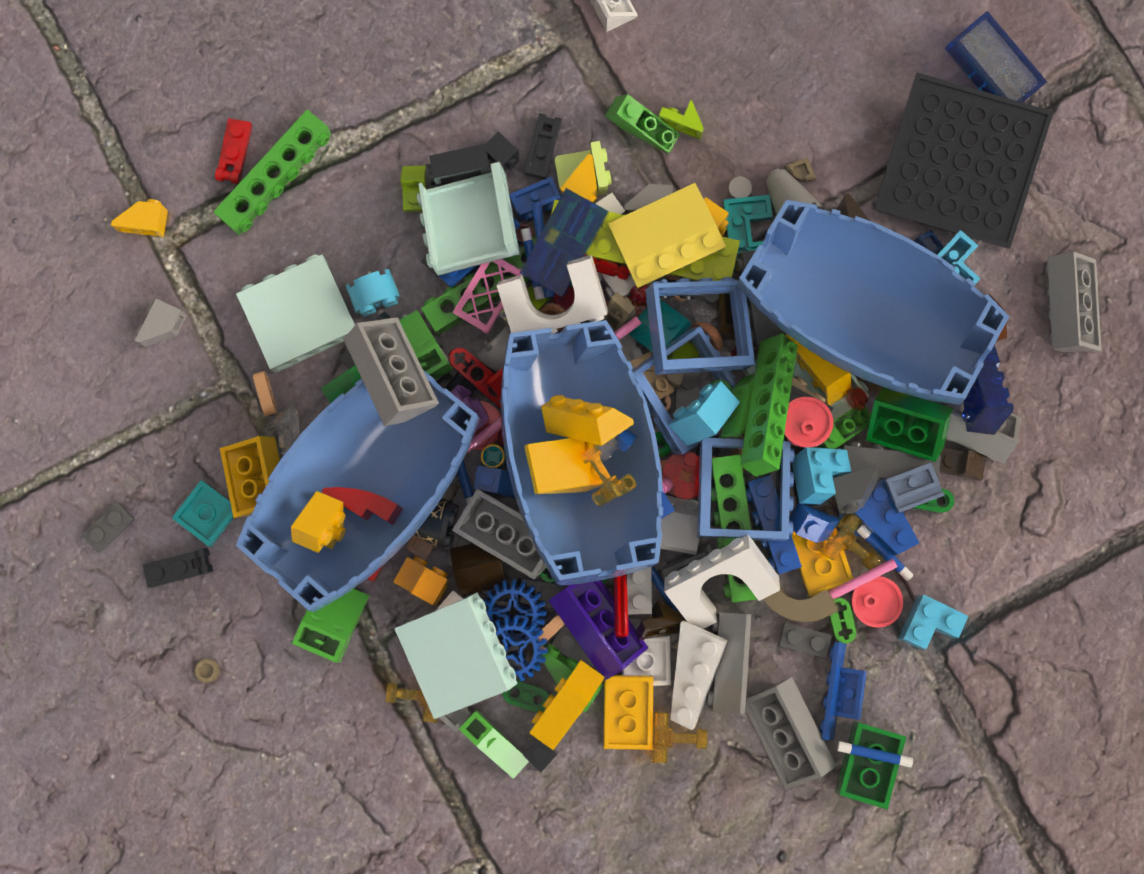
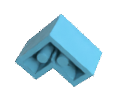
(957, 252)
(704, 415)
(815, 473)
(930, 616)

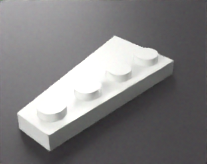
(695, 669)

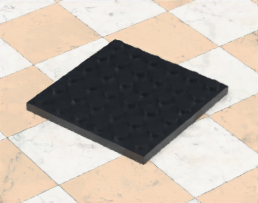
(963, 160)

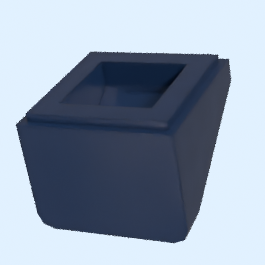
(930, 242)

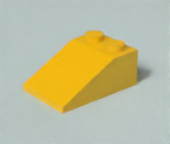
(559, 468)

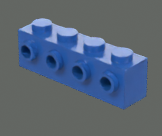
(766, 515)

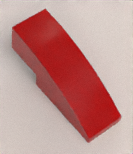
(365, 503)

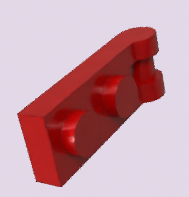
(234, 150)

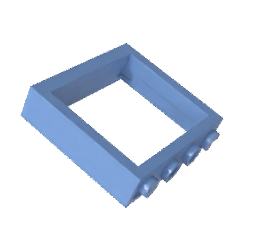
(741, 324)
(656, 408)
(704, 494)

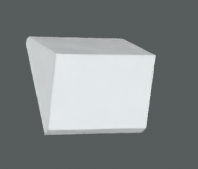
(614, 12)

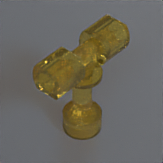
(610, 486)
(846, 540)
(393, 693)
(665, 737)

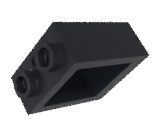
(458, 165)

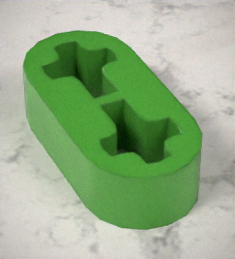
(848, 621)

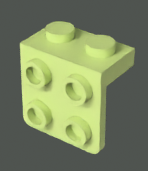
(567, 164)

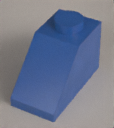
(493, 482)
(812, 523)

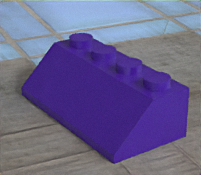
(590, 617)

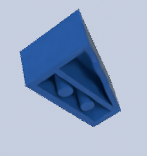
(885, 523)

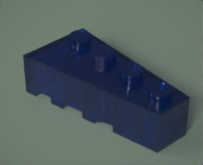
(987, 402)

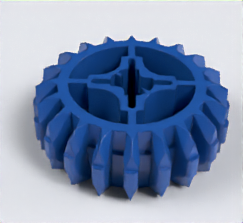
(524, 611)
(532, 636)

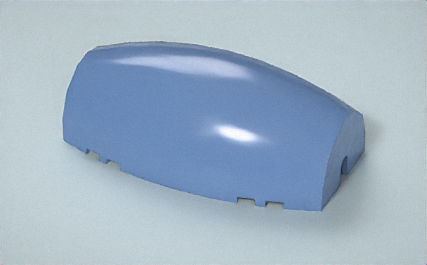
(872, 302)
(353, 449)
(568, 529)

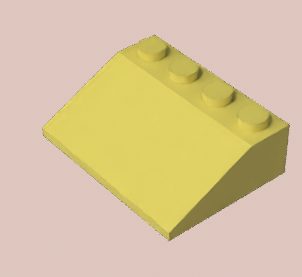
(667, 235)

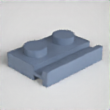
(914, 487)

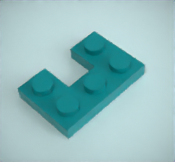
(741, 213)

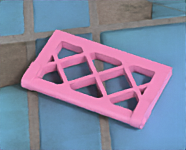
(468, 294)

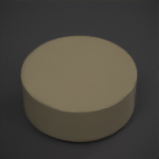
(207, 670)

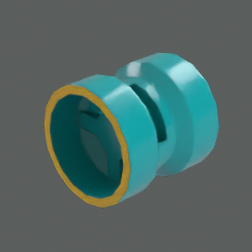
(491, 454)

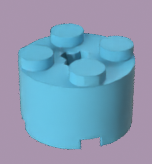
(373, 292)

